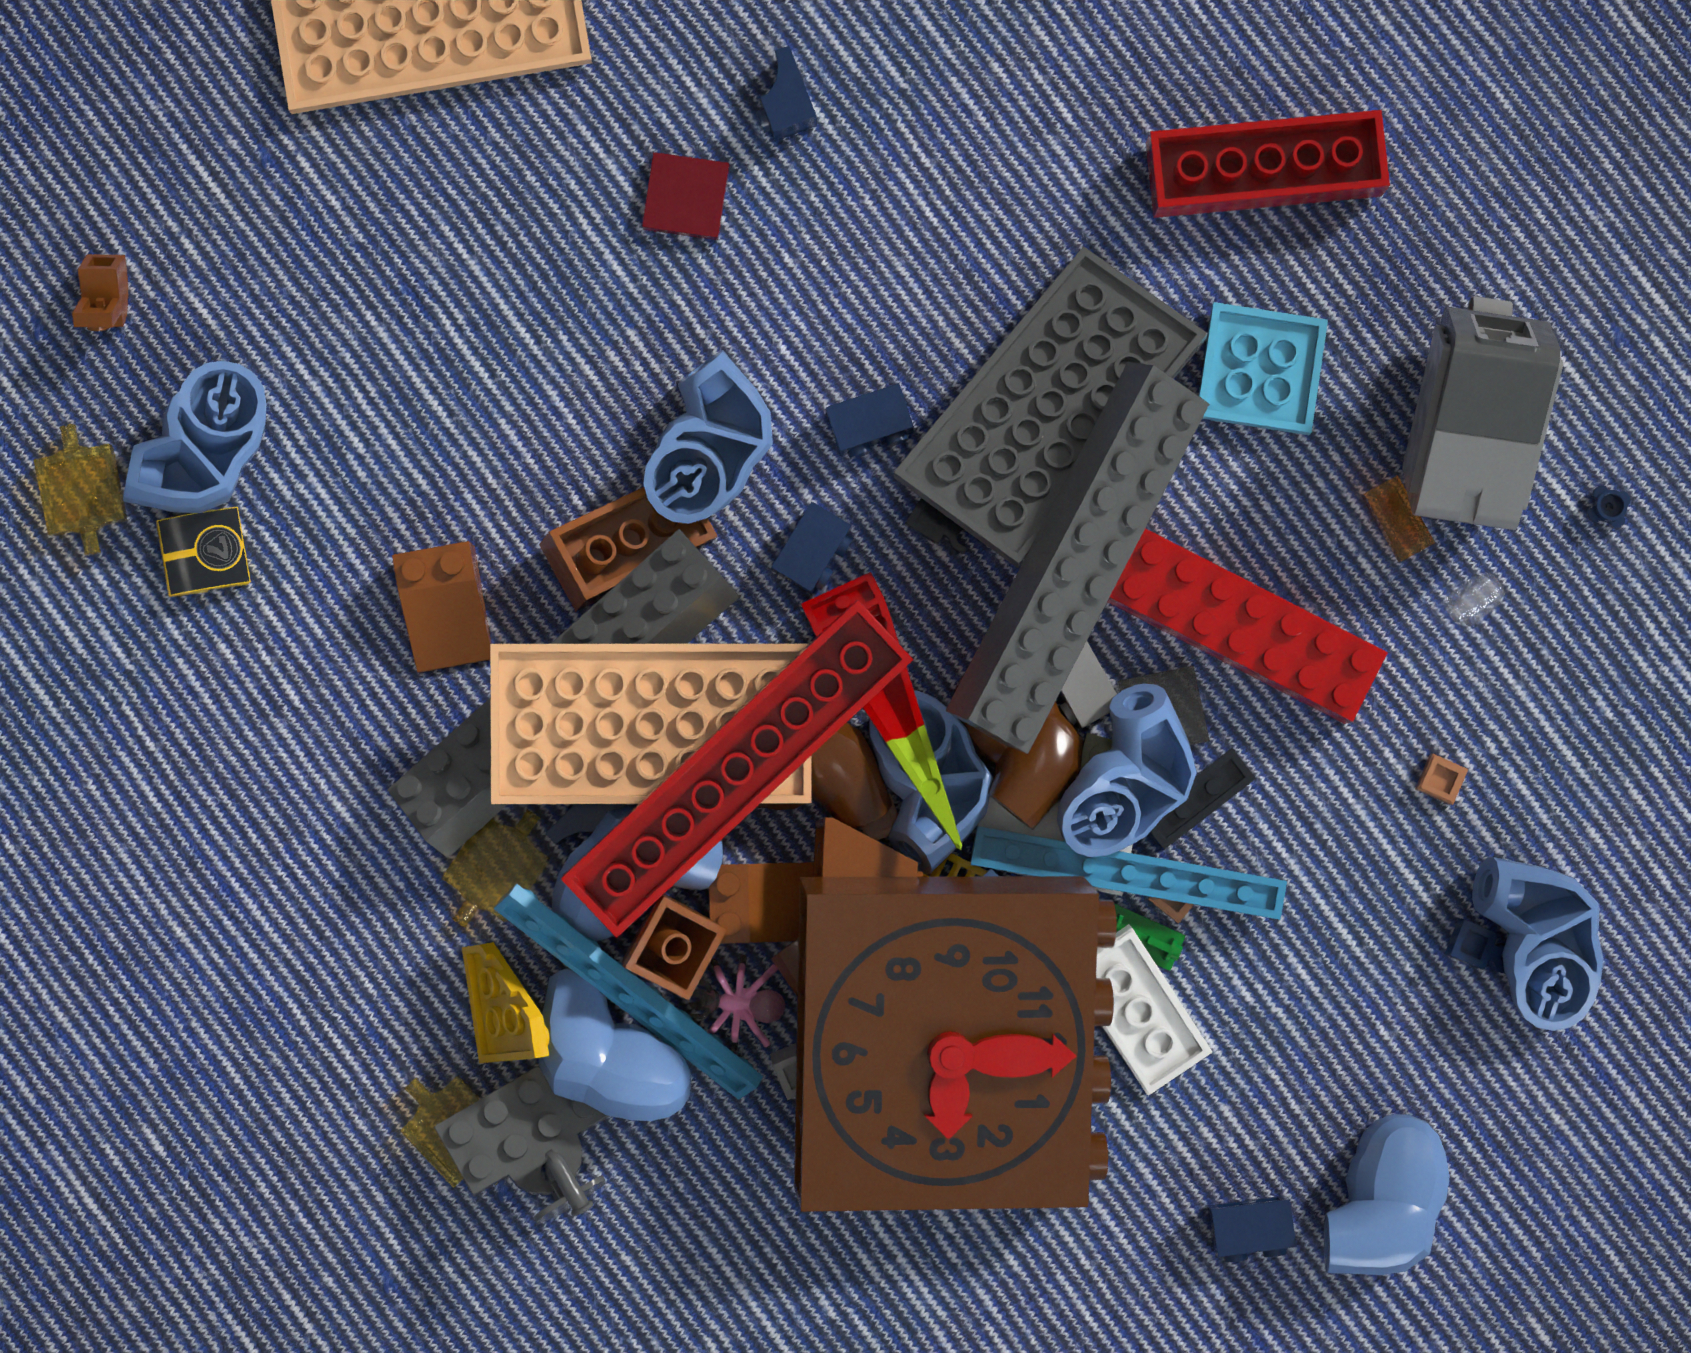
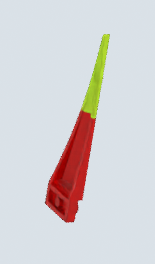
(895, 707)

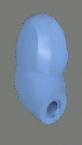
(204, 442)
(964, 777)

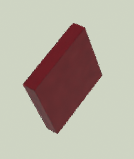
(685, 196)

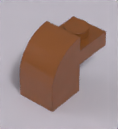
(103, 292)

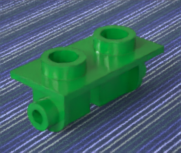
(1160, 941)

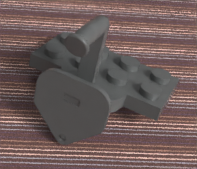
(518, 1134)

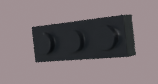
(1209, 791)

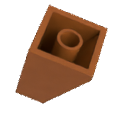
(849, 853)
(673, 946)

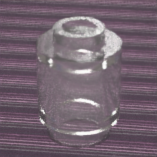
(1474, 599)

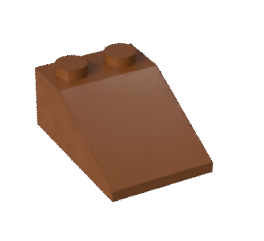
(443, 606)
(758, 901)

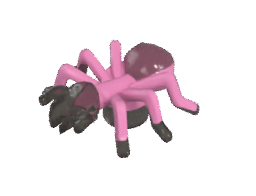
(744, 1003)

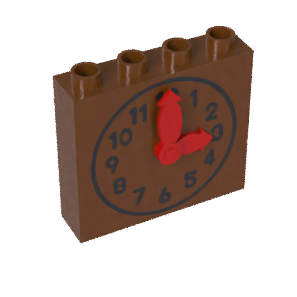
(950, 1042)

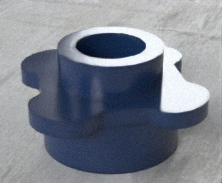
(1619, 504)

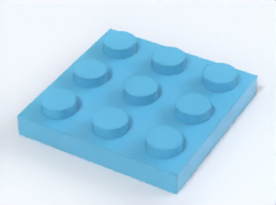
(1262, 368)

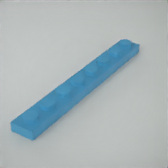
(1131, 873)
(627, 991)

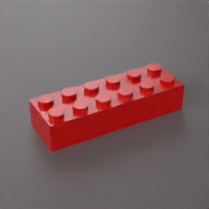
(1267, 163)

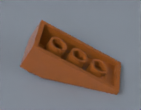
(609, 543)

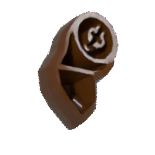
(846, 780)
(1032, 781)

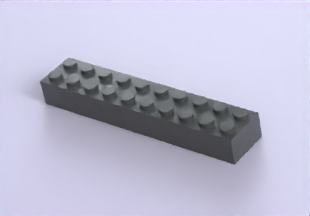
(1078, 556)
(658, 602)

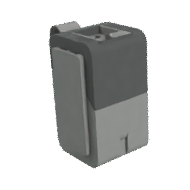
(1481, 415)

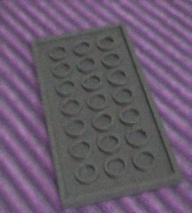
(1031, 407)

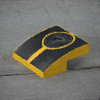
(203, 551)

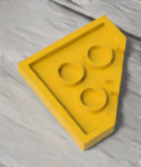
(502, 1011)

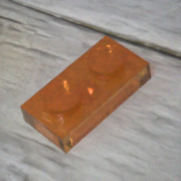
(1394, 517)

